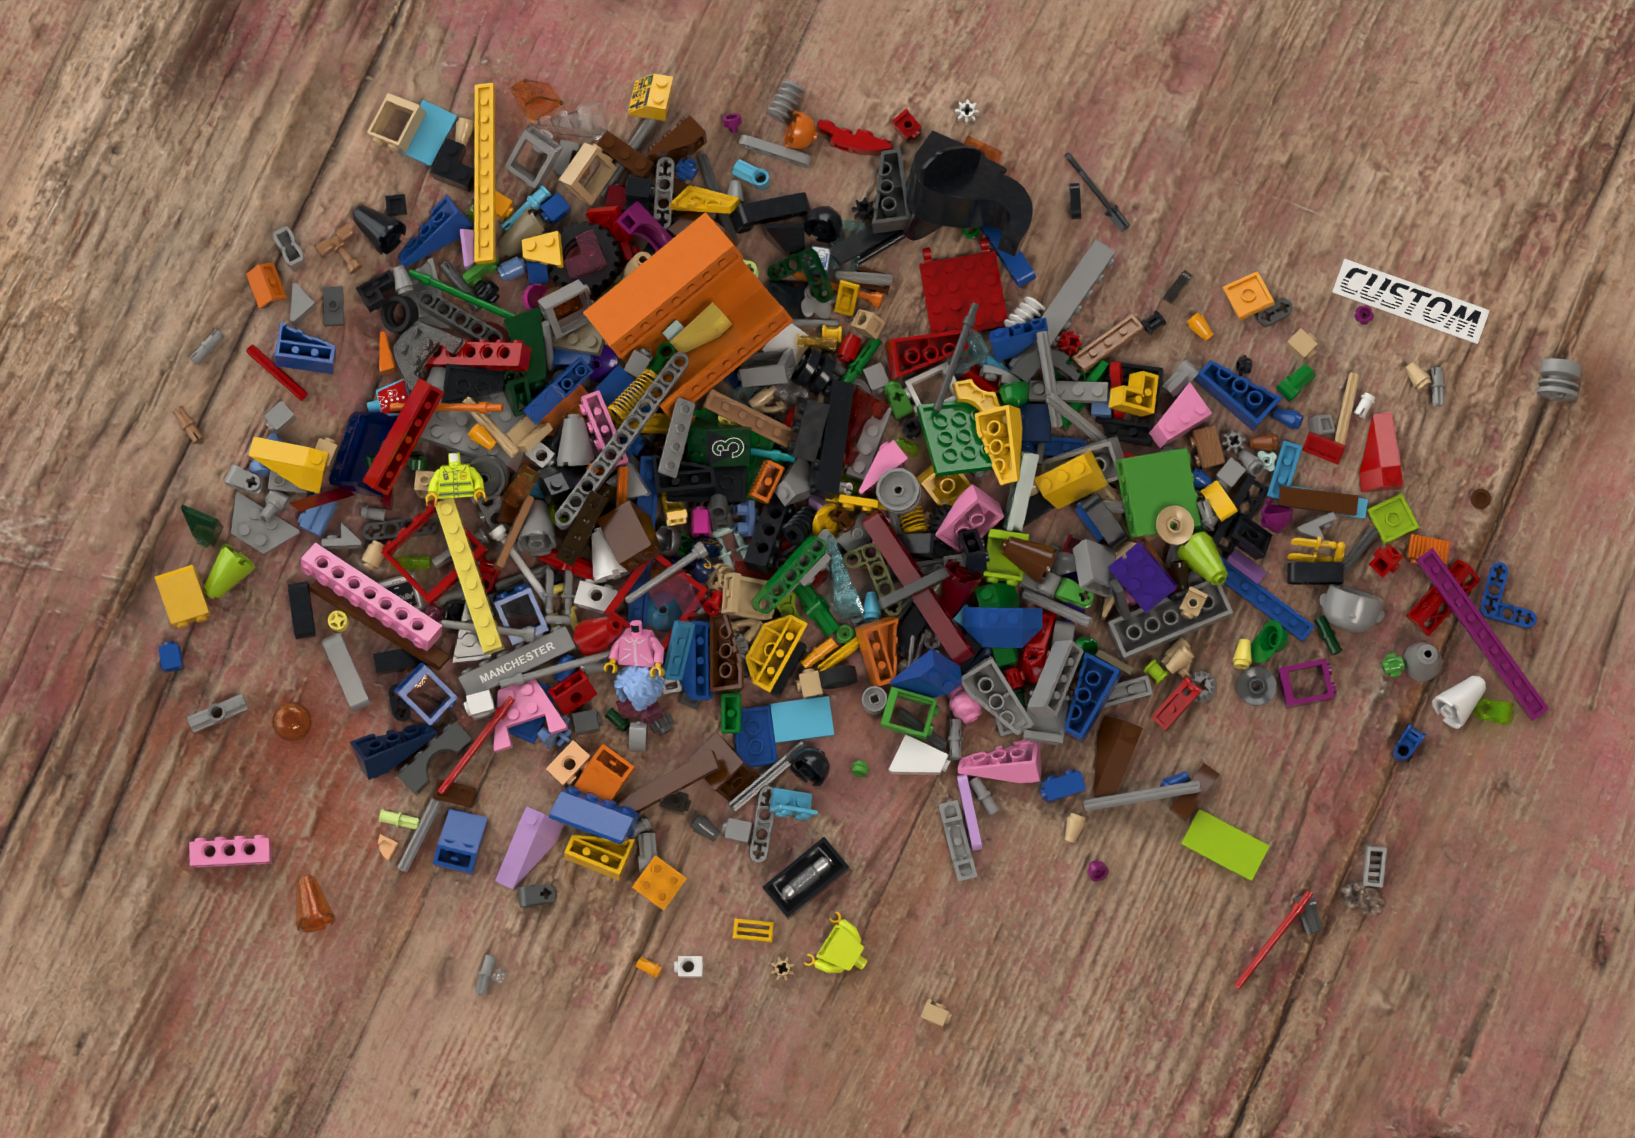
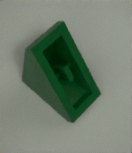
(518, 394)

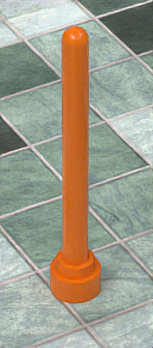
(873, 298)

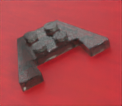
(418, 346)

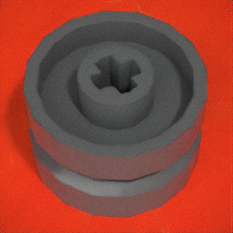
(497, 475)

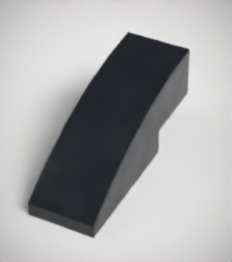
(395, 661)

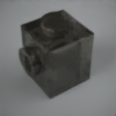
(676, 803)

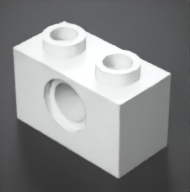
(584, 596)
(480, 705)

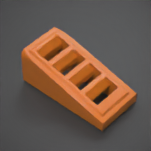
(386, 359)

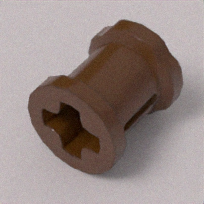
(842, 519)

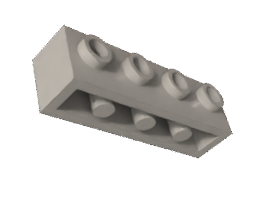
(868, 446)
(1055, 679)

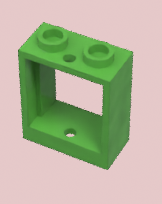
(913, 697)

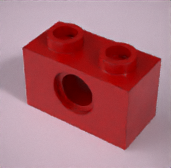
(572, 692)

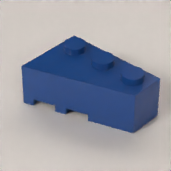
(303, 352)

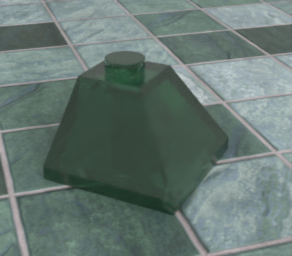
(202, 526)

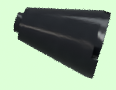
(379, 229)

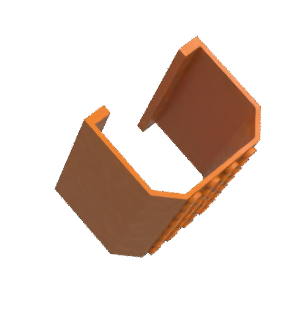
(679, 285)

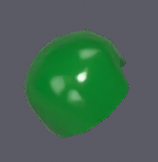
(1088, 645)

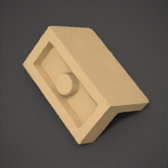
(527, 435)

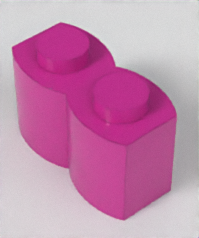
(701, 523)

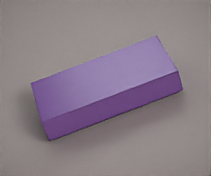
(1246, 566)

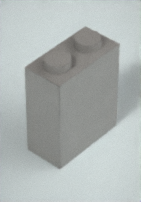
(1092, 567)

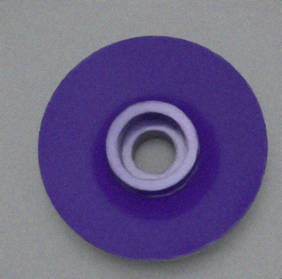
(608, 362)

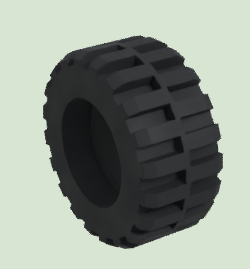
(603, 277)

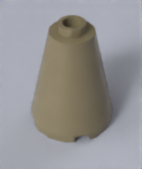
(525, 227)

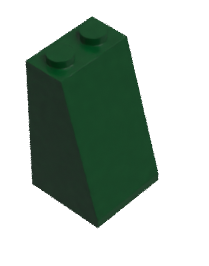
(528, 328)

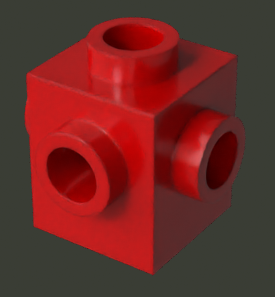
(1386, 560)

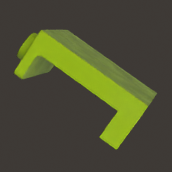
(999, 566)

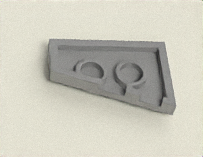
(467, 643)

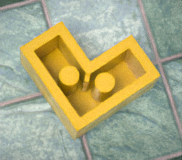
(1138, 396)

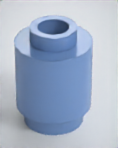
(512, 269)

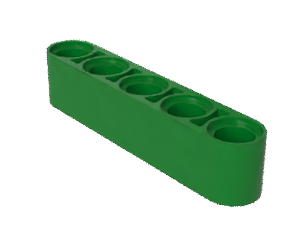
(798, 572)

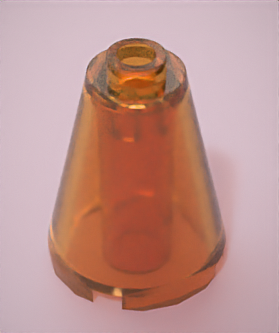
(312, 906)

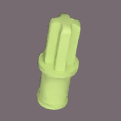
(398, 819)

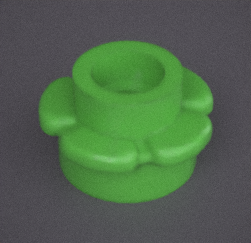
(844, 629)
(860, 768)

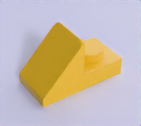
(847, 298)

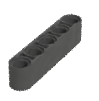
(454, 313)

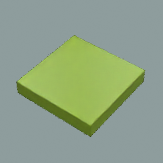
(1392, 519)

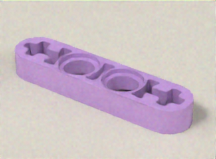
(969, 812)

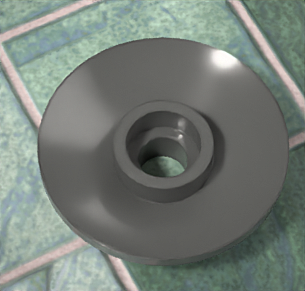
(1259, 676)

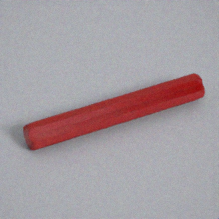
(276, 372)

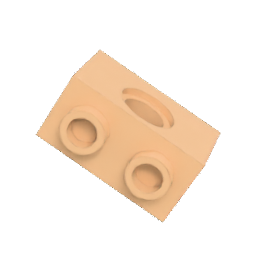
(557, 767)

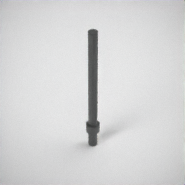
(968, 323)

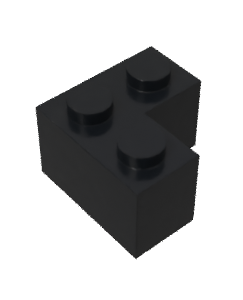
(449, 167)
(640, 190)

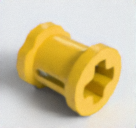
(832, 332)

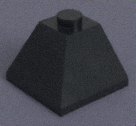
(786, 238)
(789, 295)

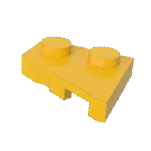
(544, 249)

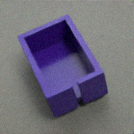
(1143, 576)

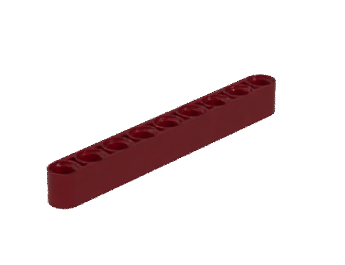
(927, 599)

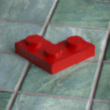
(607, 218)

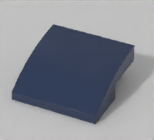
(1035, 423)

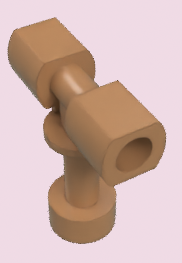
(337, 245)

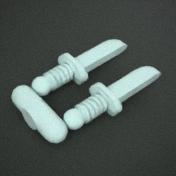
(725, 556)

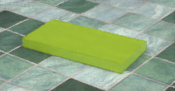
(1225, 845)

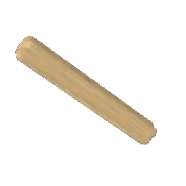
(1346, 409)
(483, 419)

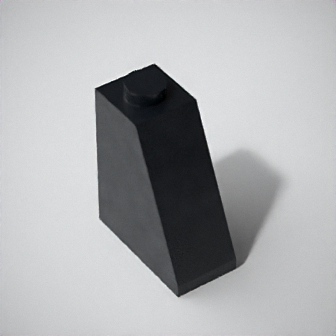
(919, 545)

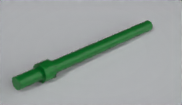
(427, 280)

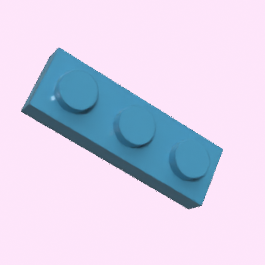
(1284, 468)
(678, 650)

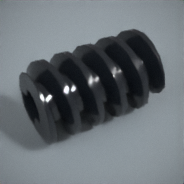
(799, 526)

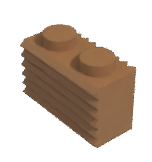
(1207, 448)

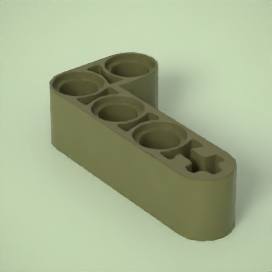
(871, 563)

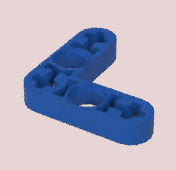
(1499, 607)

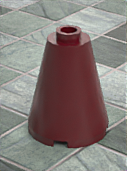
(957, 587)

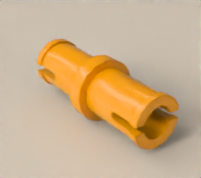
(818, 653)

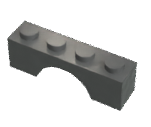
(452, 740)

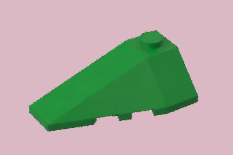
(999, 596)

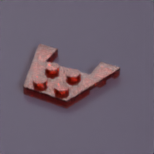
(862, 409)

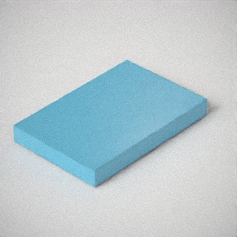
(430, 134)
(802, 719)

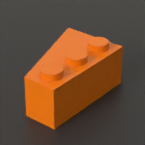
(878, 649)

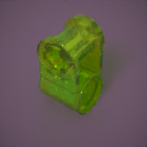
(1498, 711)

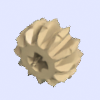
(716, 579)

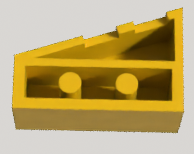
(599, 854)

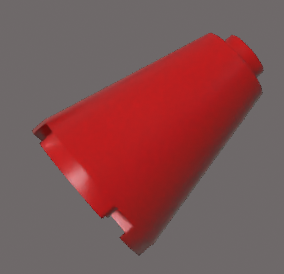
(597, 634)

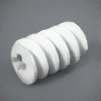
(1026, 312)

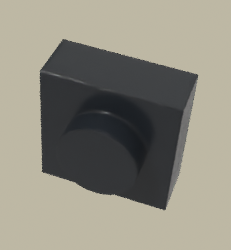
(396, 205)

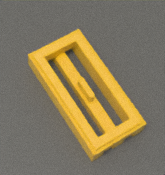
(751, 930)

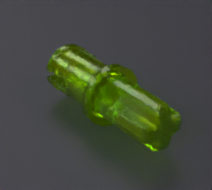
(413, 562)

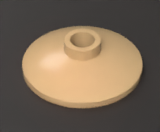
(1183, 525)

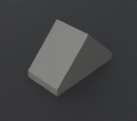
(300, 305)

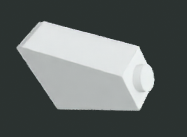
(918, 759)

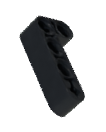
(769, 210)

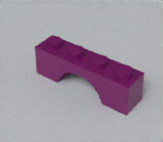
(640, 222)

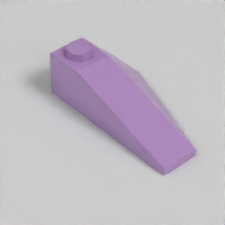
(531, 841)

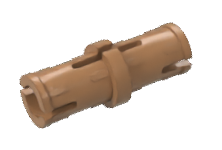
(188, 424)

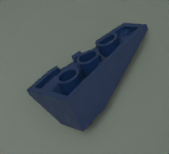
(384, 752)

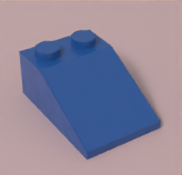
(930, 676)

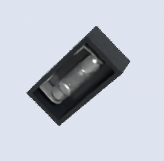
(806, 878)

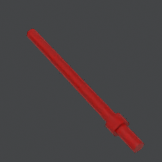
(500, 714)
(1297, 908)

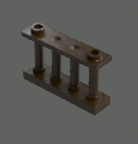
(585, 523)

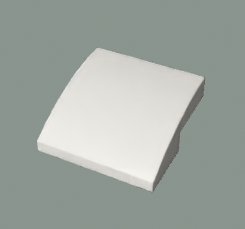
(786, 340)

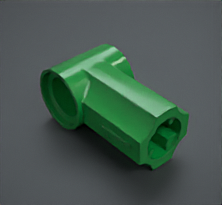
(659, 360)
(1292, 385)

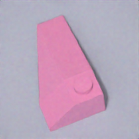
(1013, 764)

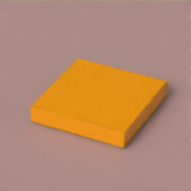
(1248, 295)

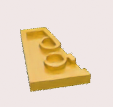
(704, 200)

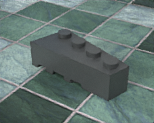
(890, 206)

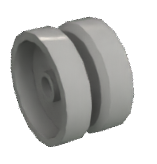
(899, 479)

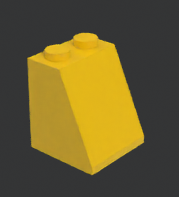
(183, 596)

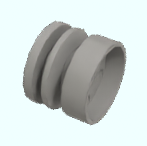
(1559, 379)

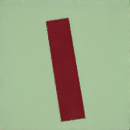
(321, 499)

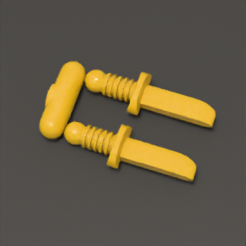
(1339, 552)

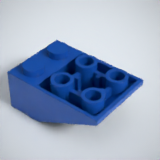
(460, 842)

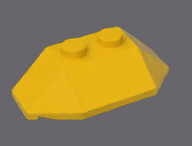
(773, 650)

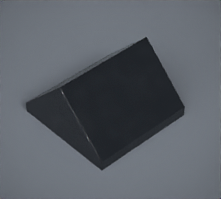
(1249, 537)

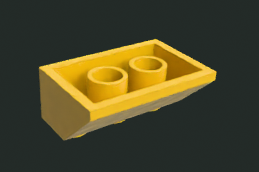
(1071, 480)

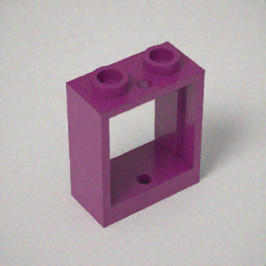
(1286, 687)

